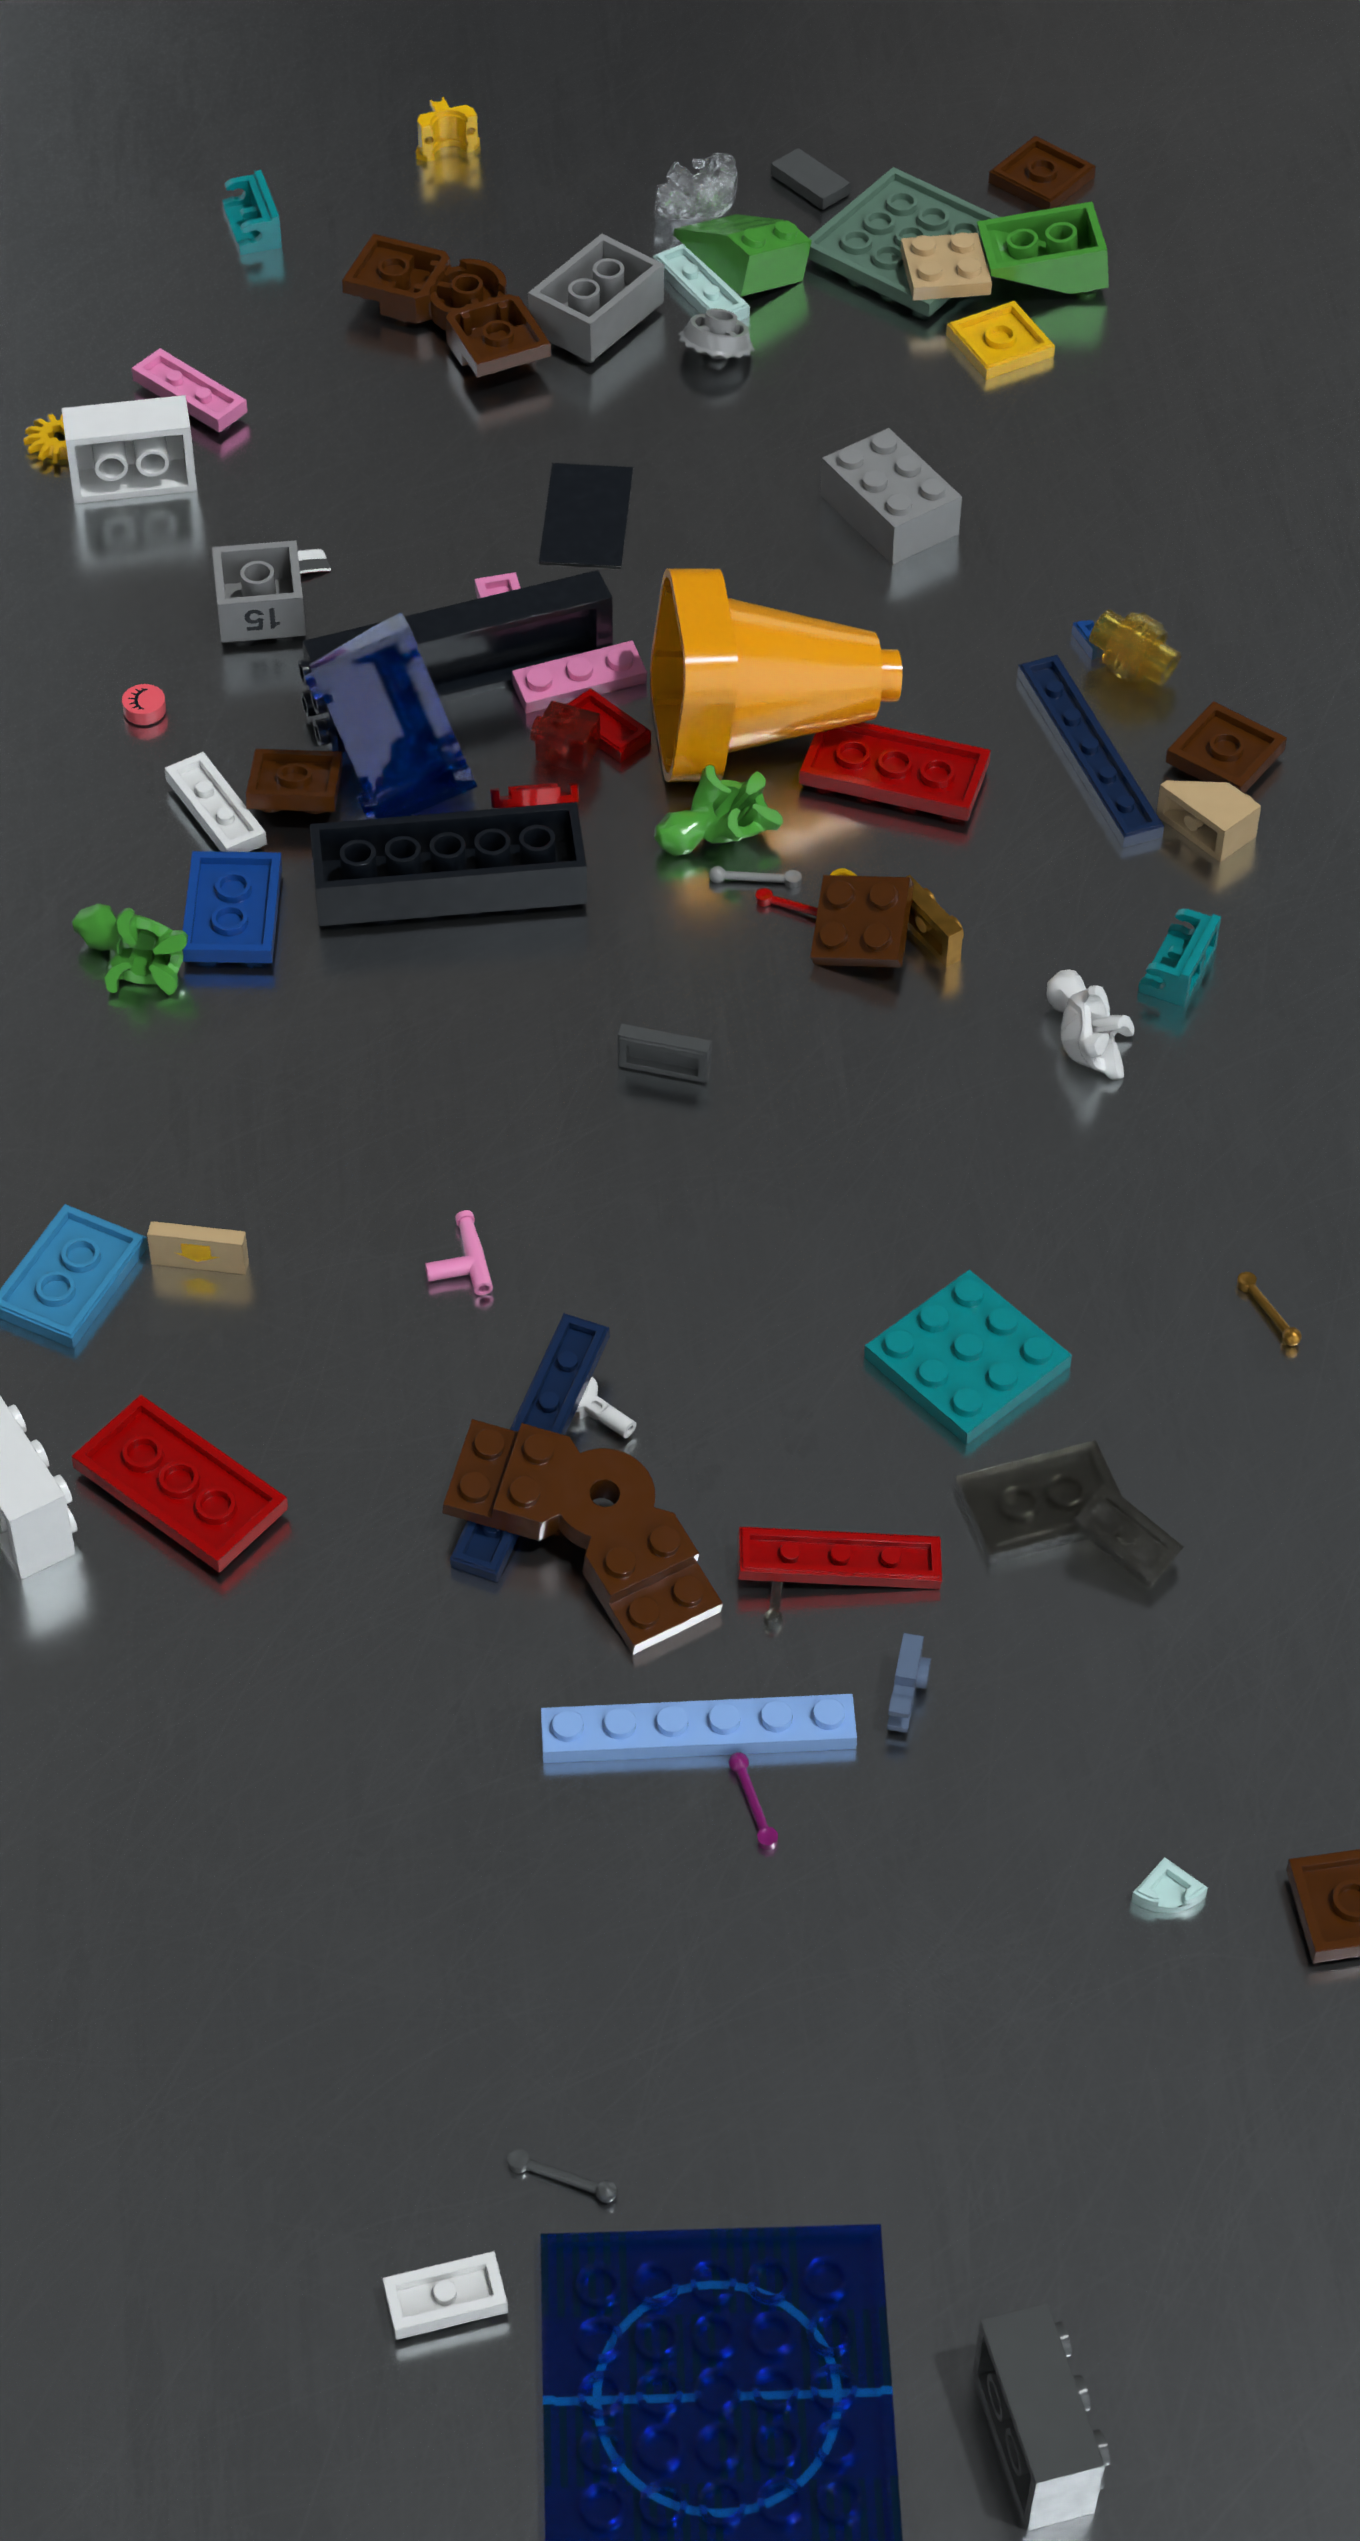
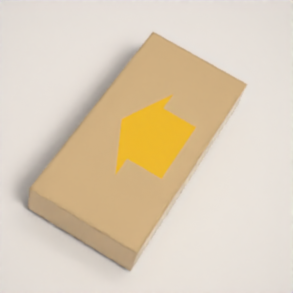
(198, 1247)

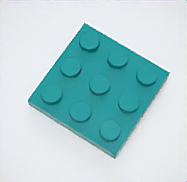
(967, 1356)

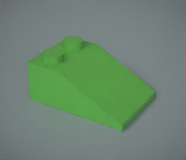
(1048, 248)
(749, 251)

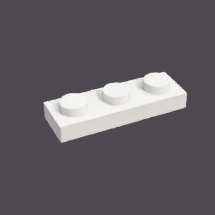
(215, 805)

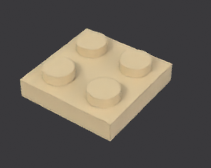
(945, 266)

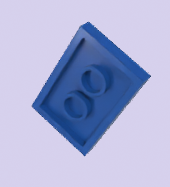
(232, 906)

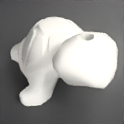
(1087, 1023)

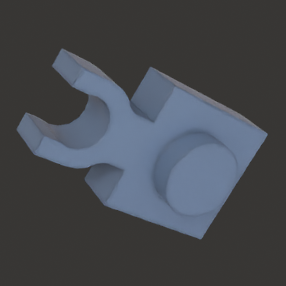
(910, 1674)

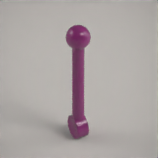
(767, 1836)

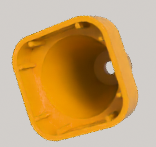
(753, 674)

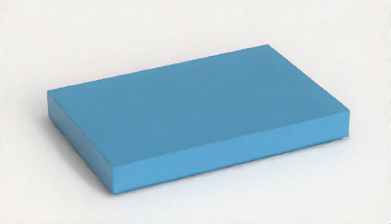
(70, 1275)

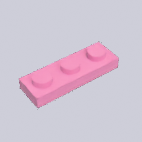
(205, 397)
(569, 677)

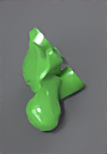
(719, 814)
(138, 946)

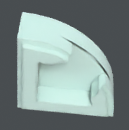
(1168, 1890)

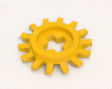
(43, 440)

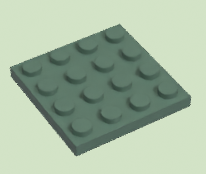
(867, 233)

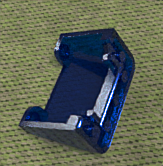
(391, 721)

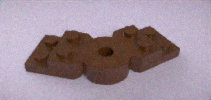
(466, 300)
(635, 1552)

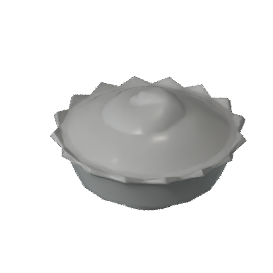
(717, 335)

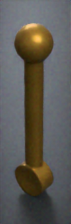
(1247, 1283)

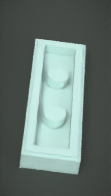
(699, 283)

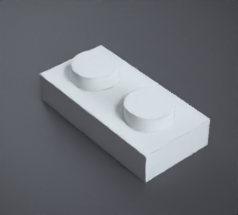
(445, 2295)

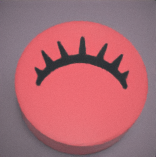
(144, 704)

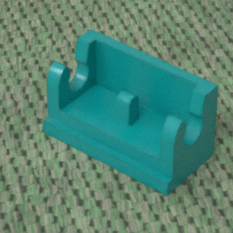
(252, 214)
(1181, 958)

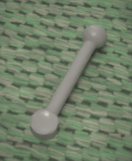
(791, 879)

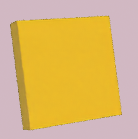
(1000, 340)

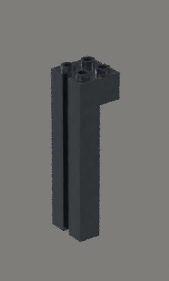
(482, 640)

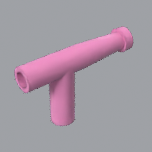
(471, 1264)

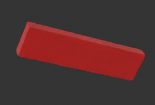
(839, 1558)

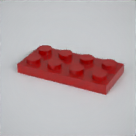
(897, 768)
(180, 1483)

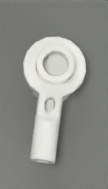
(600, 1410)

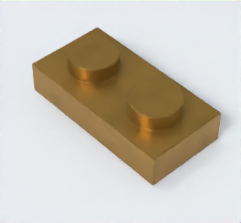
(934, 926)

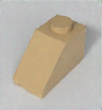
(1209, 815)

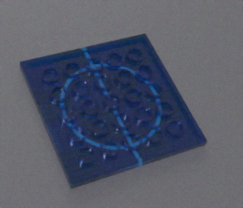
(718, 2386)

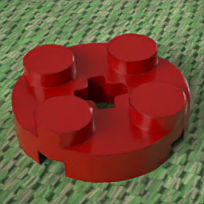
(534, 795)

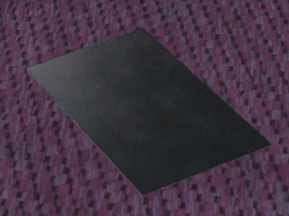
(586, 514)

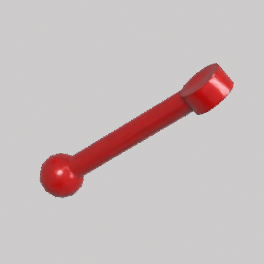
(765, 897)

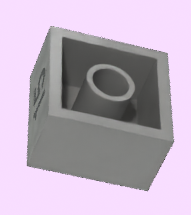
(259, 591)

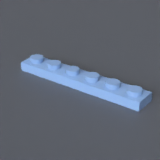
(698, 1728)

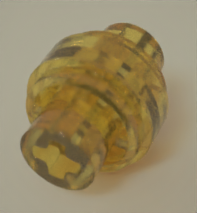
(1135, 647)

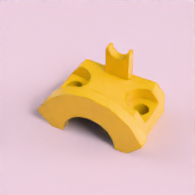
(446, 128)

